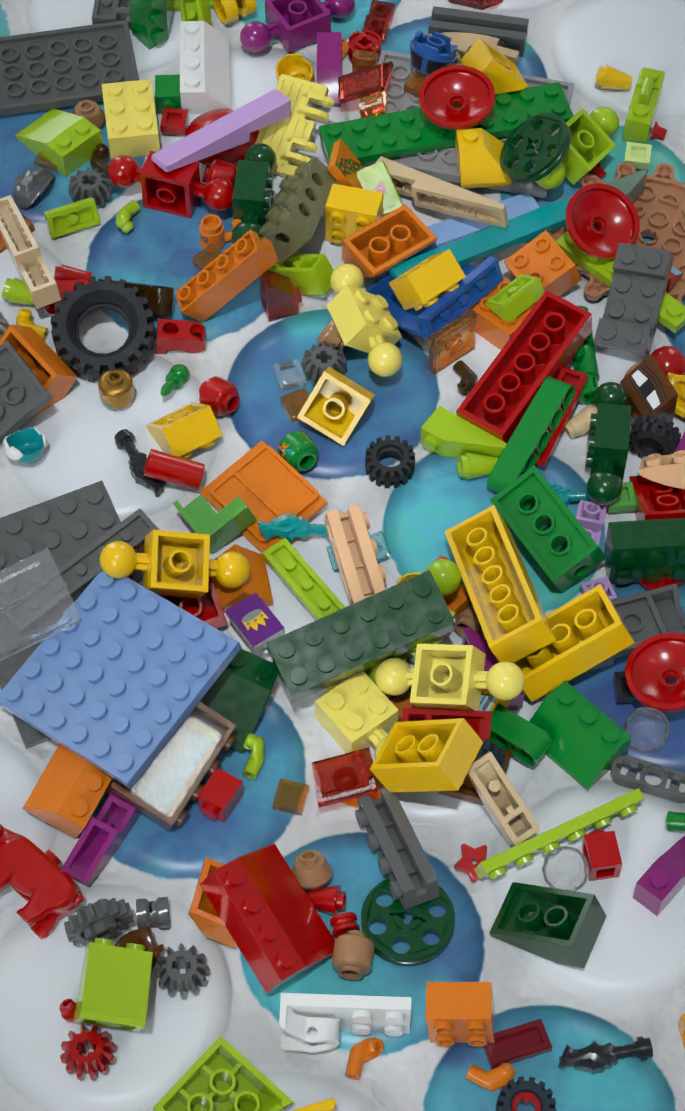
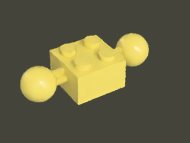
(364, 320)
(449, 677)
(356, 713)

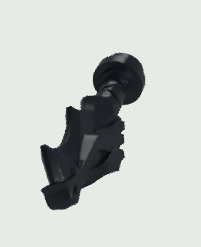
(137, 462)
(598, 1057)

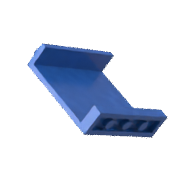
(450, 305)

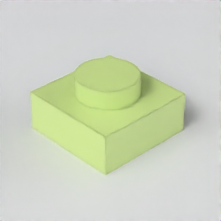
(638, 155)

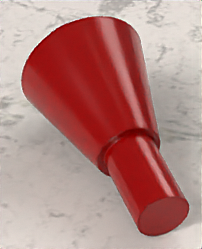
(328, 899)

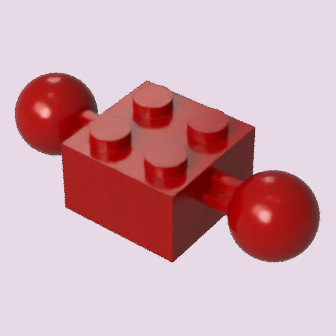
(172, 191)

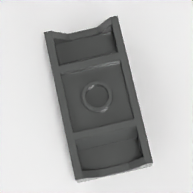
(634, 299)
(648, 615)

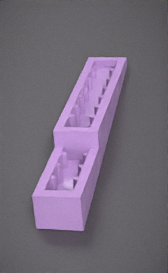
(225, 132)

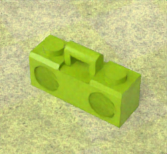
(643, 105)

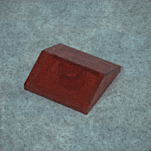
(364, 82)
(344, 777)

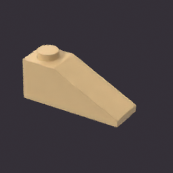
(502, 800)

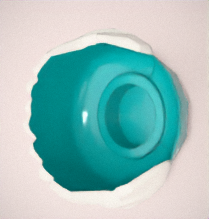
(25, 445)

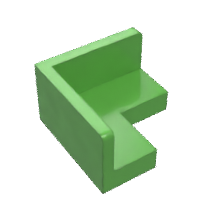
(221, 525)

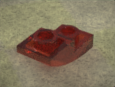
(380, 18)

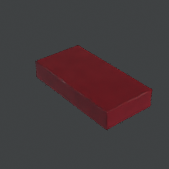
(518, 1044)

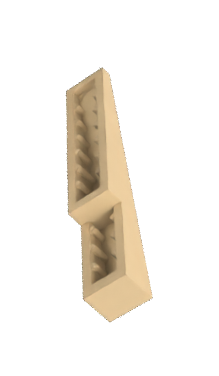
(445, 197)
(26, 255)

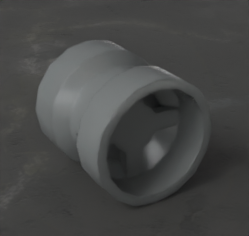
(159, 910)

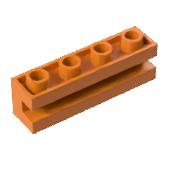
(226, 276)

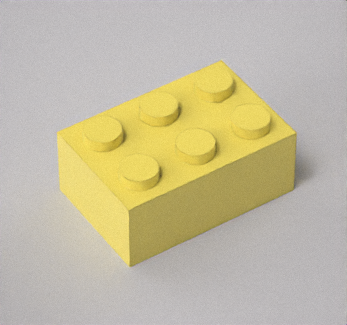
(130, 118)

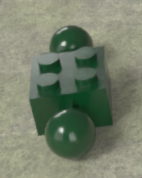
(252, 189)
(608, 443)

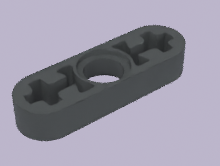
(665, 773)

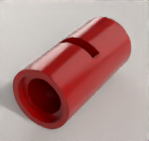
(174, 469)

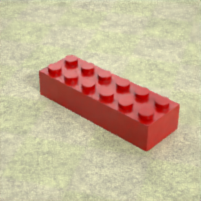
(535, 350)

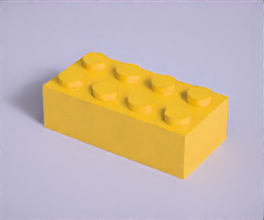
(585, 635)

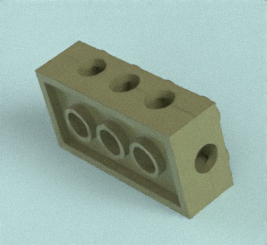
(297, 208)

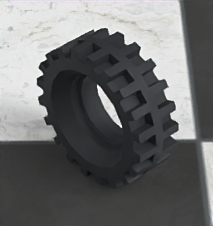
(97, 297)

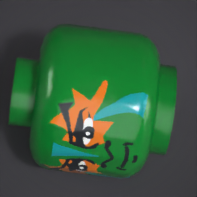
(298, 450)

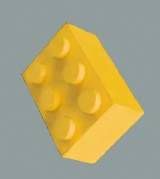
(426, 755)

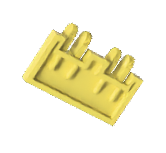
(296, 131)

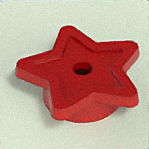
(465, 863)

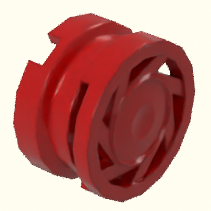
(364, 41)

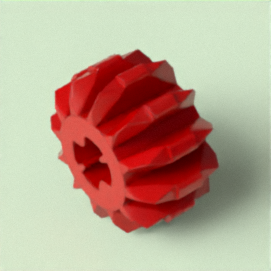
(94, 1060)

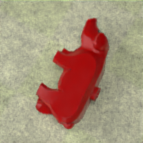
(38, 880)

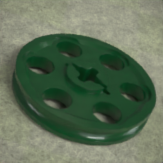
(544, 145)
(412, 933)

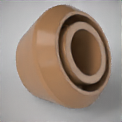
(90, 111)
(330, 336)
(312, 870)

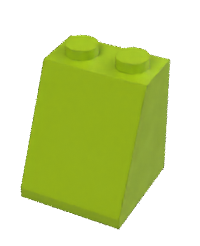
(114, 986)

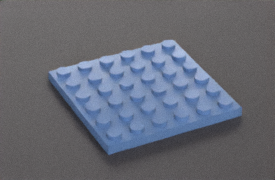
(119, 676)

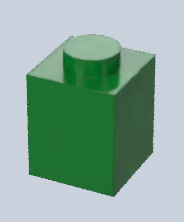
(167, 92)

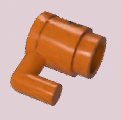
(213, 232)

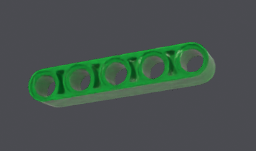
(532, 433)
(519, 736)

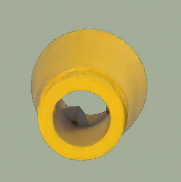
(612, 78)

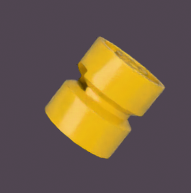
(230, 10)

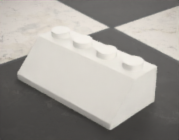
(204, 68)

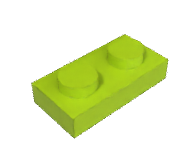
(72, 217)

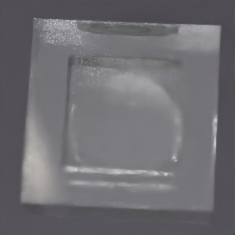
(289, 375)

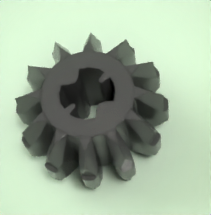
(90, 184)
(319, 359)
(181, 959)

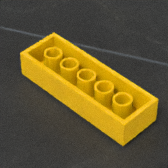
(499, 586)

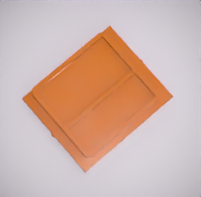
(267, 488)

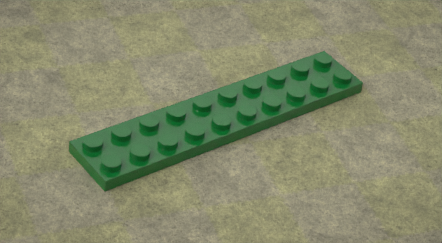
(412, 133)

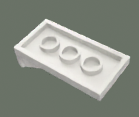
(323, 1016)

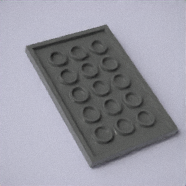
(63, 66)

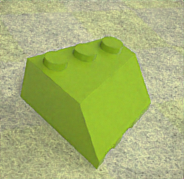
(223, 1082)

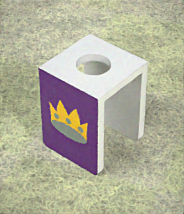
(254, 625)

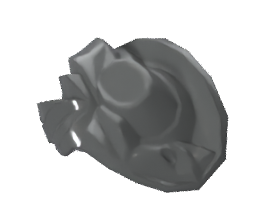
(31, 186)

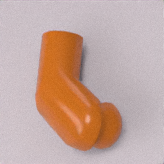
(361, 1054)
(492, 1079)

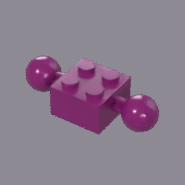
(293, 23)

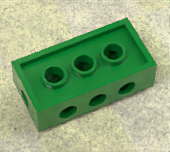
(545, 545)

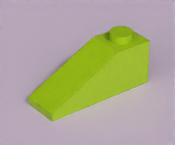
(307, 272)
(454, 436)

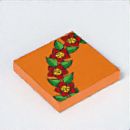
(344, 165)

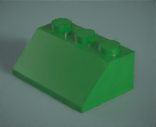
(151, 21)
(581, 735)

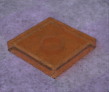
(452, 342)

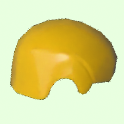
(295, 66)

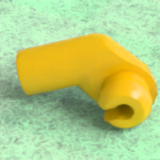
(24, 319)

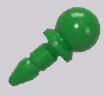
(177, 376)

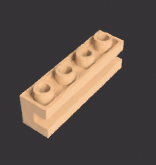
(355, 553)

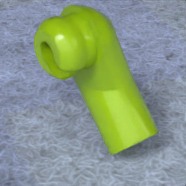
(124, 214)
(256, 758)

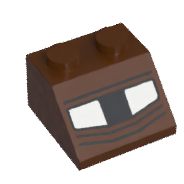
(650, 391)

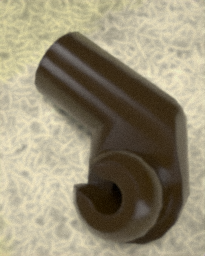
(100, 157)
(468, 377)

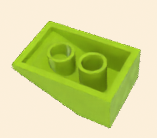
(62, 139)

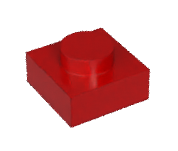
(174, 121)

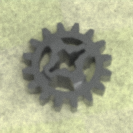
(99, 920)

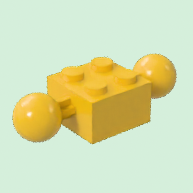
(175, 564)

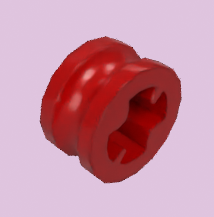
(343, 923)

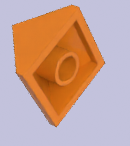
(257, 582)

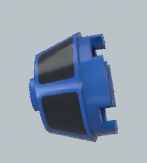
(431, 52)

